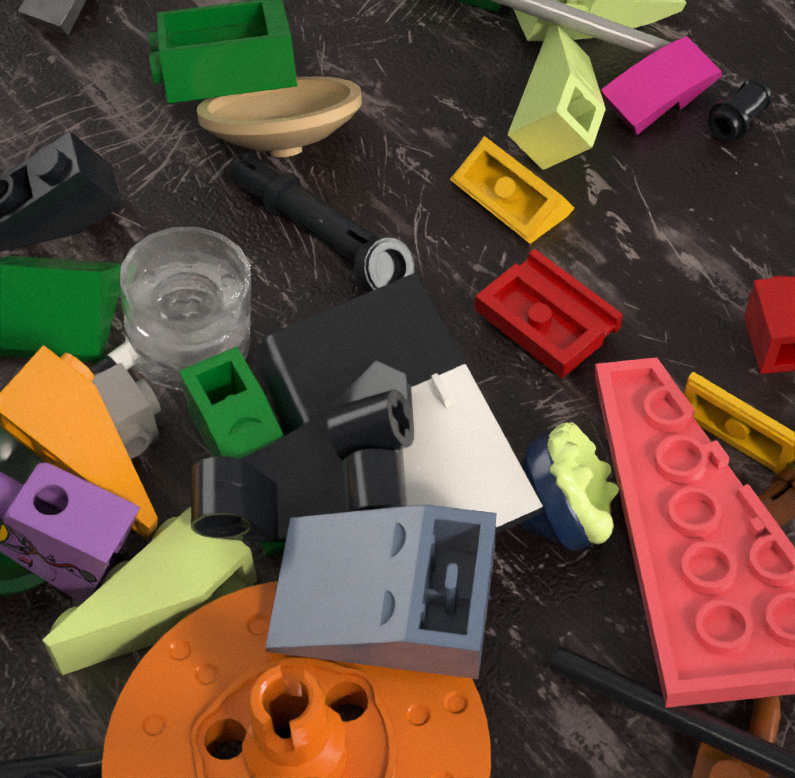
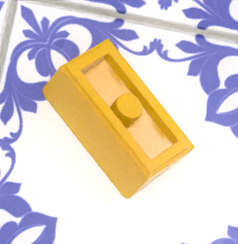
(511, 191)
(741, 424)

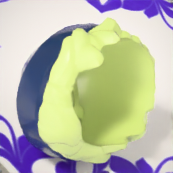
(570, 488)

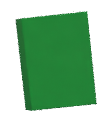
(57, 306)

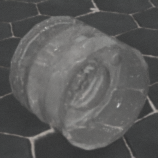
(184, 301)

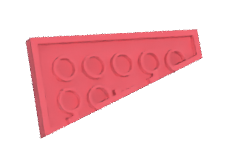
(702, 546)

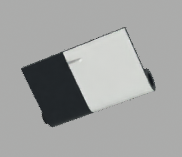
(457, 444)

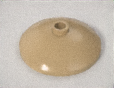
(283, 117)

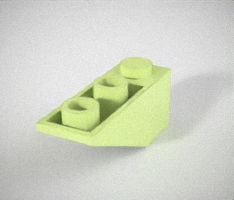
(560, 103)
(149, 595)

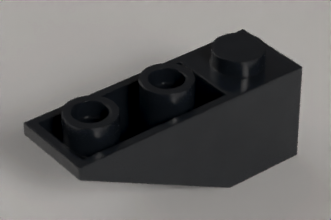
(55, 194)

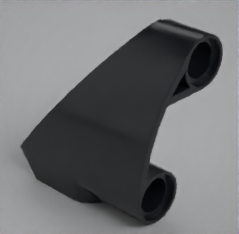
(330, 465)

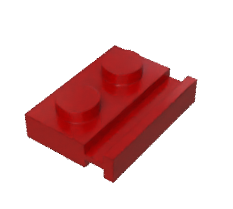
(548, 313)

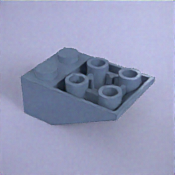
(387, 588)

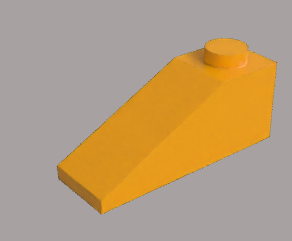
(66, 424)

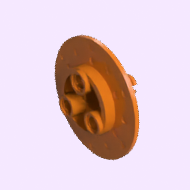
(219, 684)

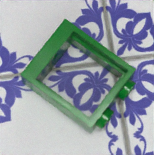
(222, 50)

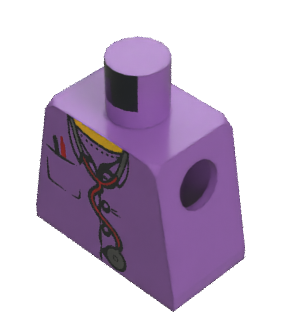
(63, 528)

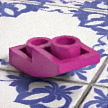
(659, 82)

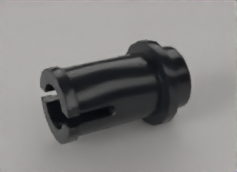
(731, 117)

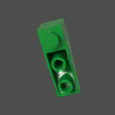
(230, 411)

